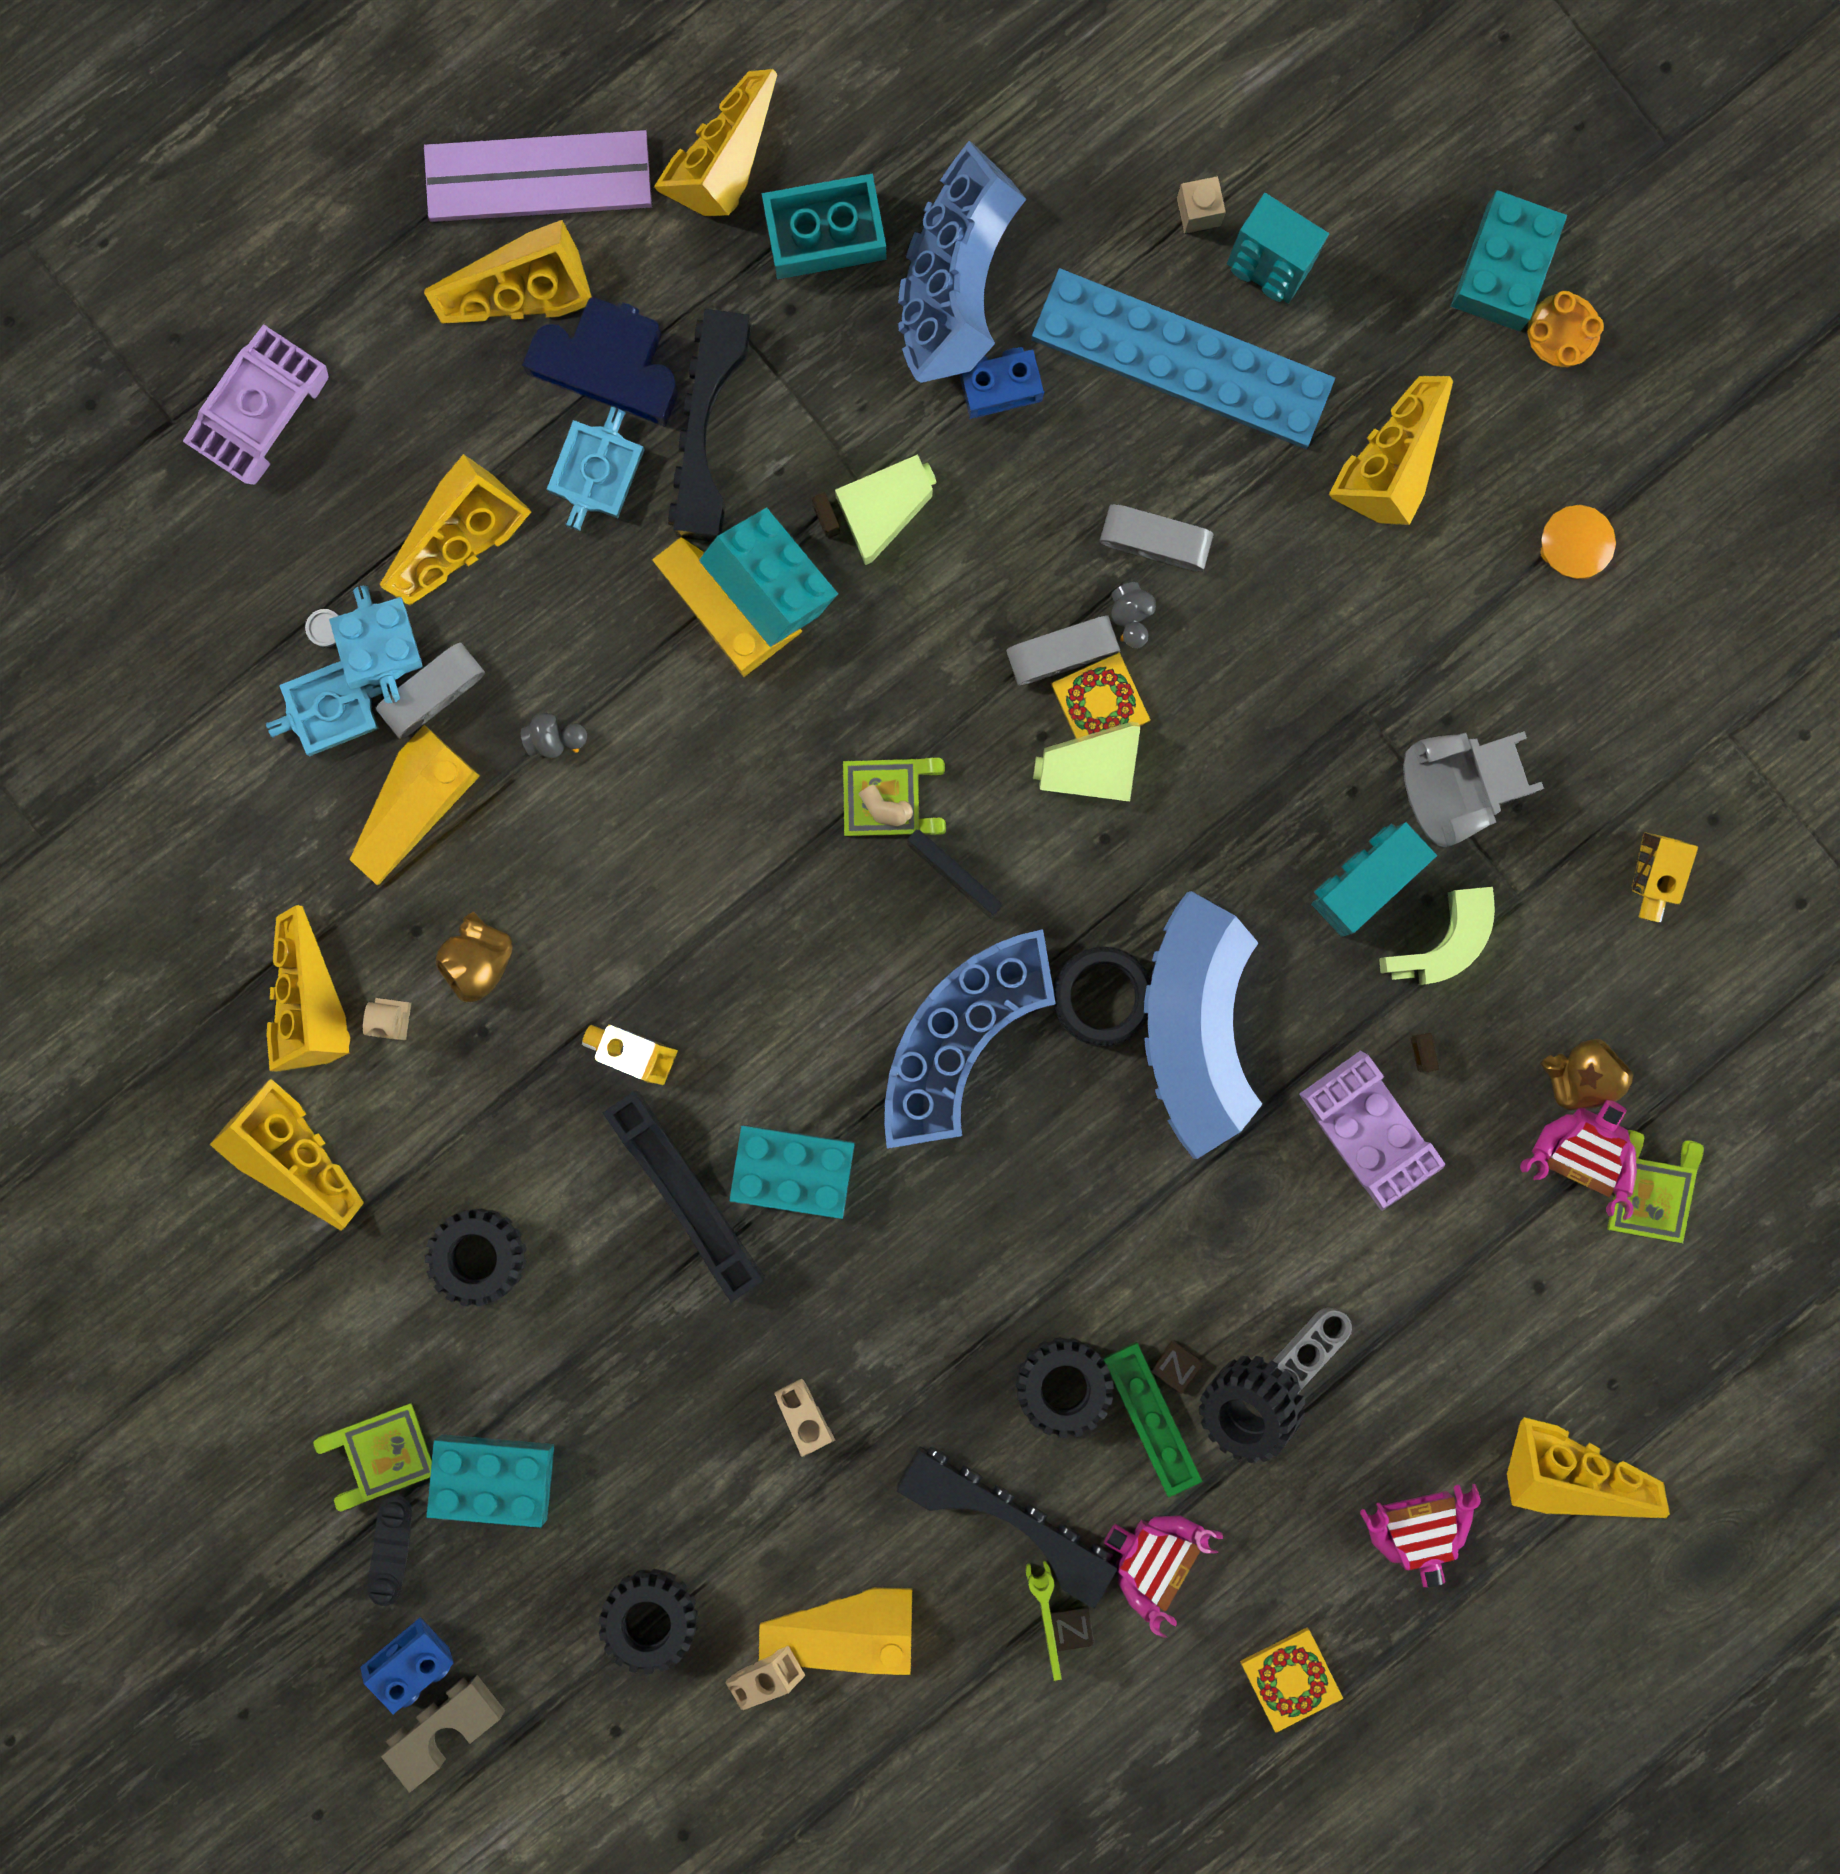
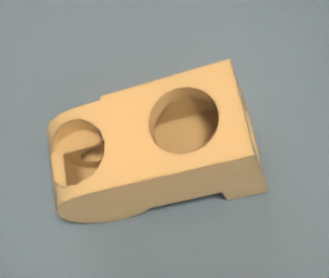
(386, 1019)
(803, 1418)
(766, 1679)

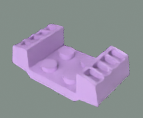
(255, 404)
(1371, 1130)

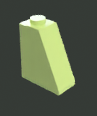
(885, 503)
(1092, 764)

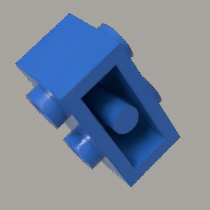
(1002, 387)
(407, 1666)

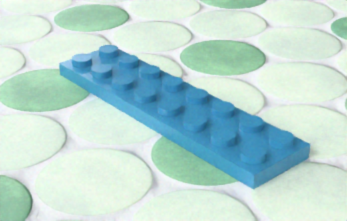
(1183, 358)

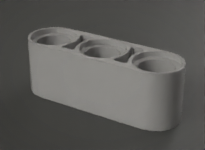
(1156, 537)
(1063, 650)
(431, 690)
(1324, 1346)

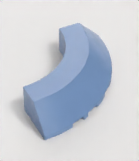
(950, 265)
(1193, 1024)
(953, 1030)

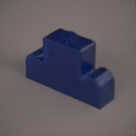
(607, 361)

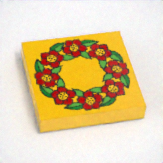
(1100, 697)
(1291, 1679)

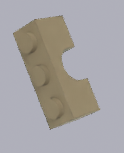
(414, 1753)

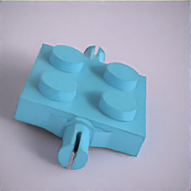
(595, 469)
(376, 643)
(325, 709)

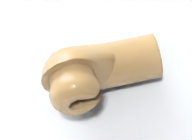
(884, 811)

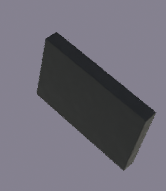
(954, 873)

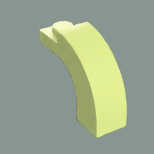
(1467, 935)

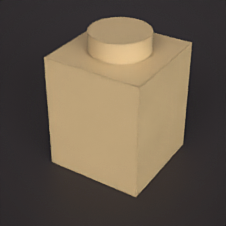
(1201, 204)

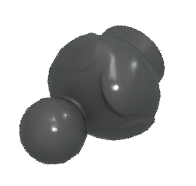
(1129, 609)
(545, 736)

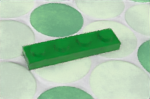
(1152, 1419)

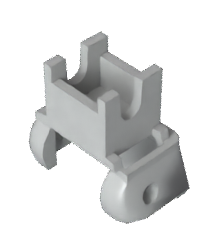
(1461, 788)

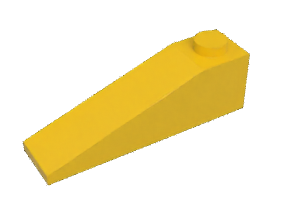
(720, 161)
(521, 278)
(1396, 464)
(457, 524)
(714, 608)
(414, 797)
(308, 1013)
(281, 1152)
(1565, 1477)
(847, 1634)

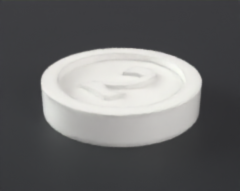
(319, 627)

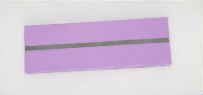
(537, 176)

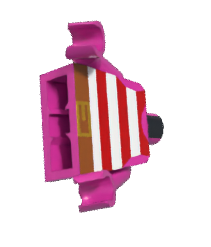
(1591, 1152)
(1424, 1531)
(1157, 1562)

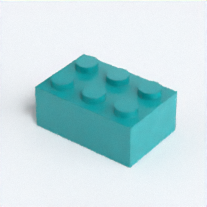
(824, 226)
(1276, 249)
(1508, 261)
(768, 576)
(1372, 878)
(792, 1171)
(490, 1480)

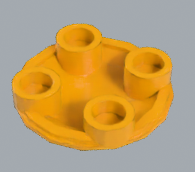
(1564, 329)
(1578, 542)

